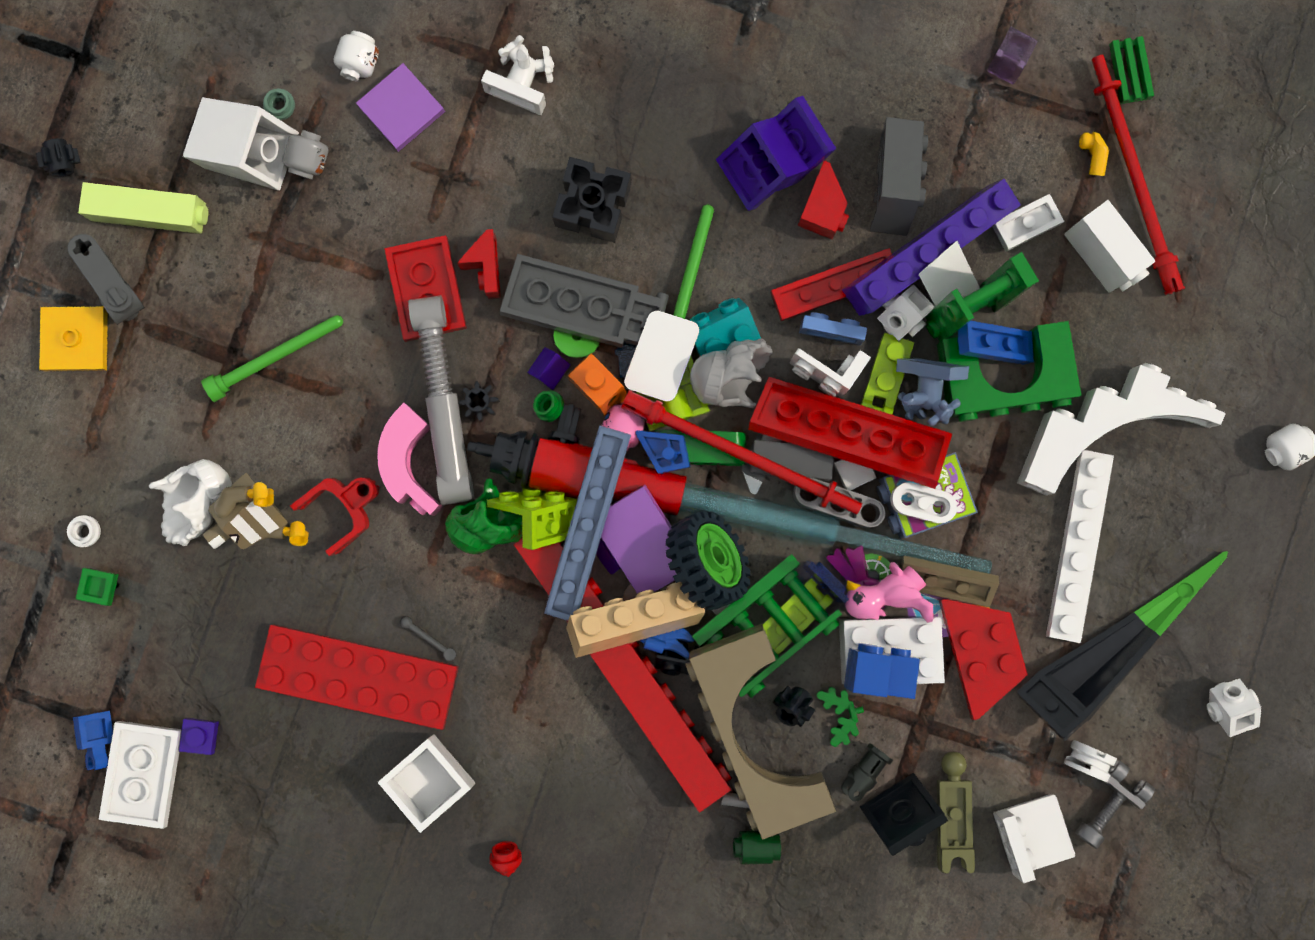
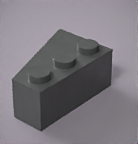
(899, 176)

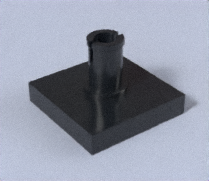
(904, 814)

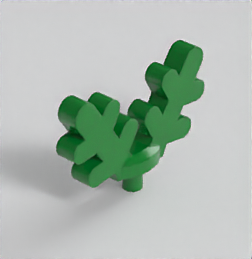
(842, 703)

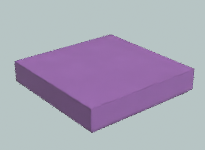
(400, 107)

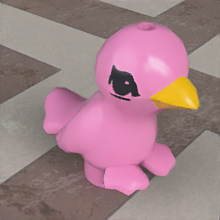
(895, 590)

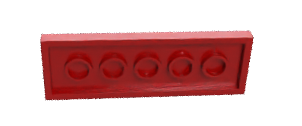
(851, 432)
(357, 676)

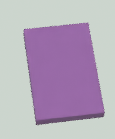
(637, 540)

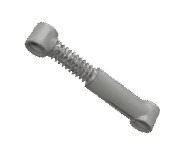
(443, 412)

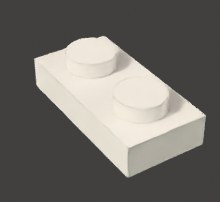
(1028, 222)

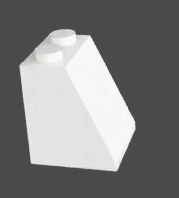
(239, 142)

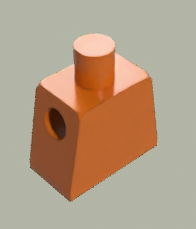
(597, 384)

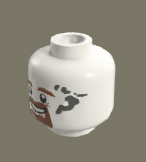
(356, 56)
(1290, 446)

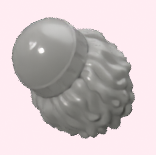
(725, 374)

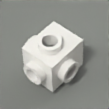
(905, 313)
(1234, 707)

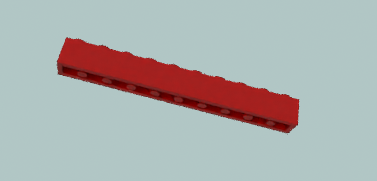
(645, 697)

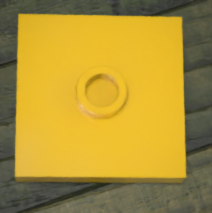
(73, 338)

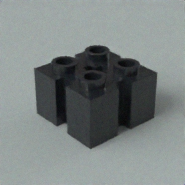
(584, 183)

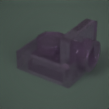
(1012, 55)

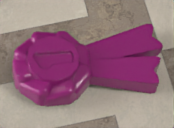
(853, 569)

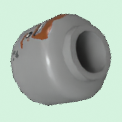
(305, 154)

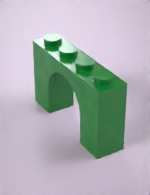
(1053, 379)

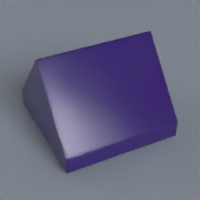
(549, 368)

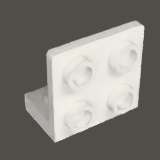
(830, 382)
(1034, 836)

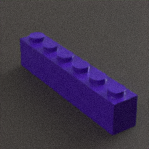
(906, 263)

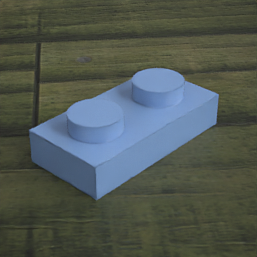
(844, 331)

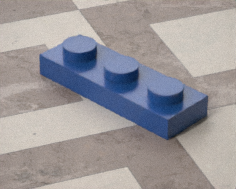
(996, 343)

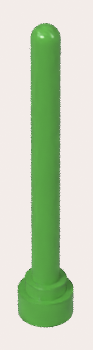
(693, 261)
(218, 385)

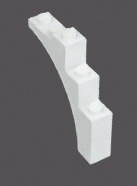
(1142, 397)

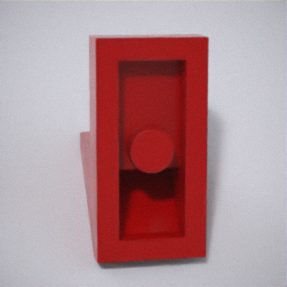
(484, 256)

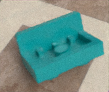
(724, 325)

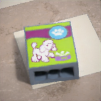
(950, 480)

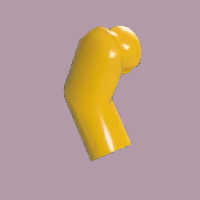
(1098, 150)

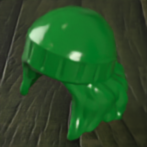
(478, 527)

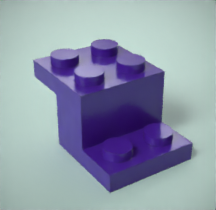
(775, 153)

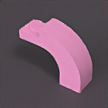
(394, 459)

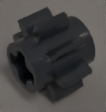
(58, 157)
(477, 391)
(794, 706)

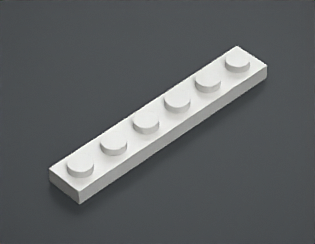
(1079, 546)

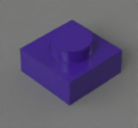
(198, 736)

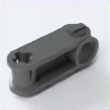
(104, 278)

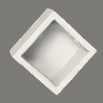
(426, 783)

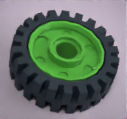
(708, 560)

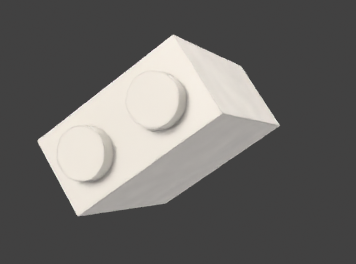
(1110, 248)

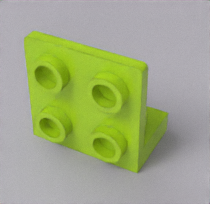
(544, 514)

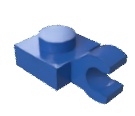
(92, 733)

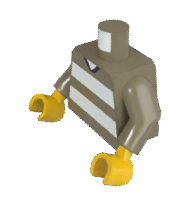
(249, 515)

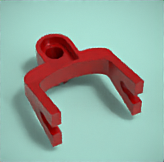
(353, 500)

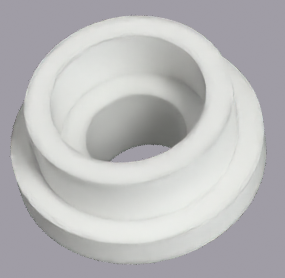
(75, 527)

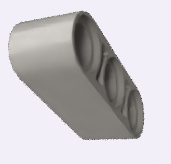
(845, 515)

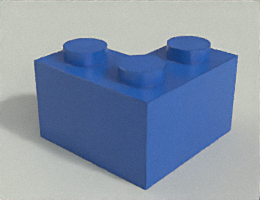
(881, 673)

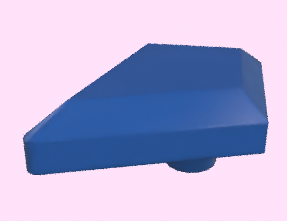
(665, 450)

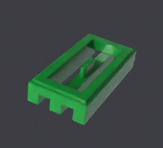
(1143, 69)

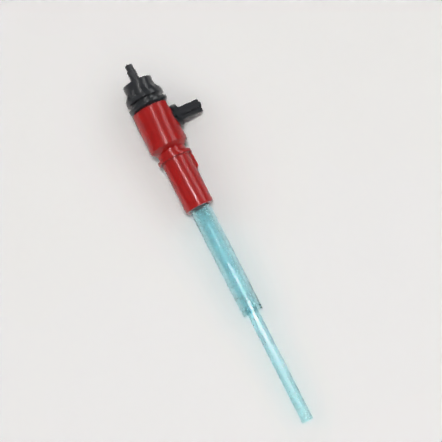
(562, 463)

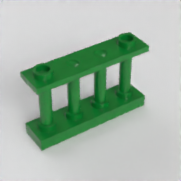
(995, 292)
(762, 595)

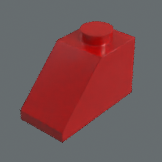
(825, 205)

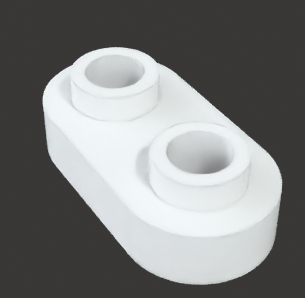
(922, 503)

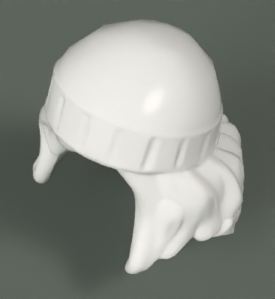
(188, 498)

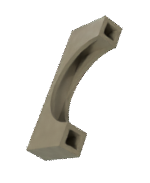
(774, 799)

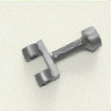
(1138, 797)

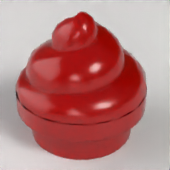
(505, 858)

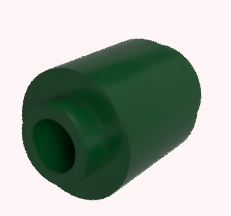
(753, 850)

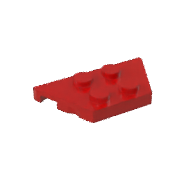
(984, 653)

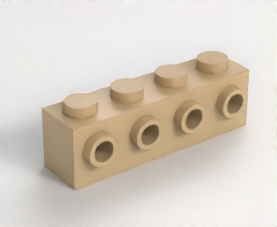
(631, 620)

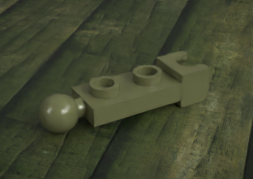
(955, 800)

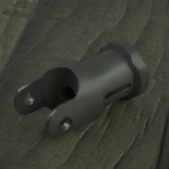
(864, 774)

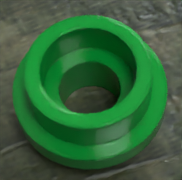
(548, 405)

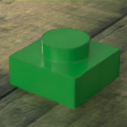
(97, 586)

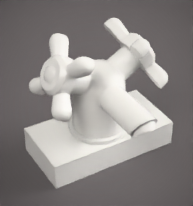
(517, 84)

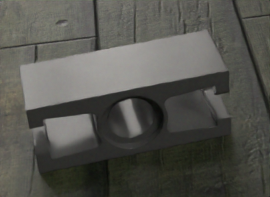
(797, 458)

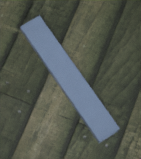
(587, 522)

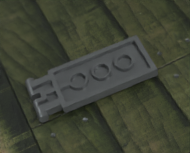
(578, 302)

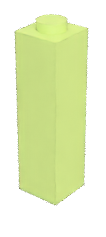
(143, 208)

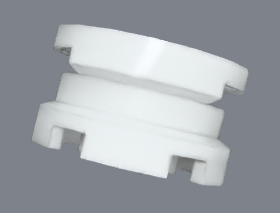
(1086, 755)

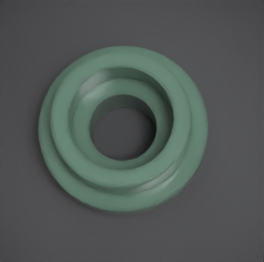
(275, 96)

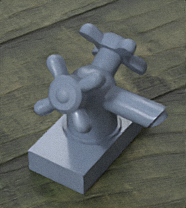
(930, 386)

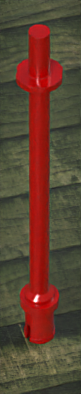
(1164, 259)
(656, 413)

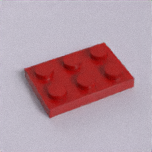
(424, 271)

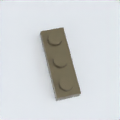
(954, 581)

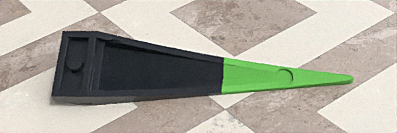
(1082, 680)

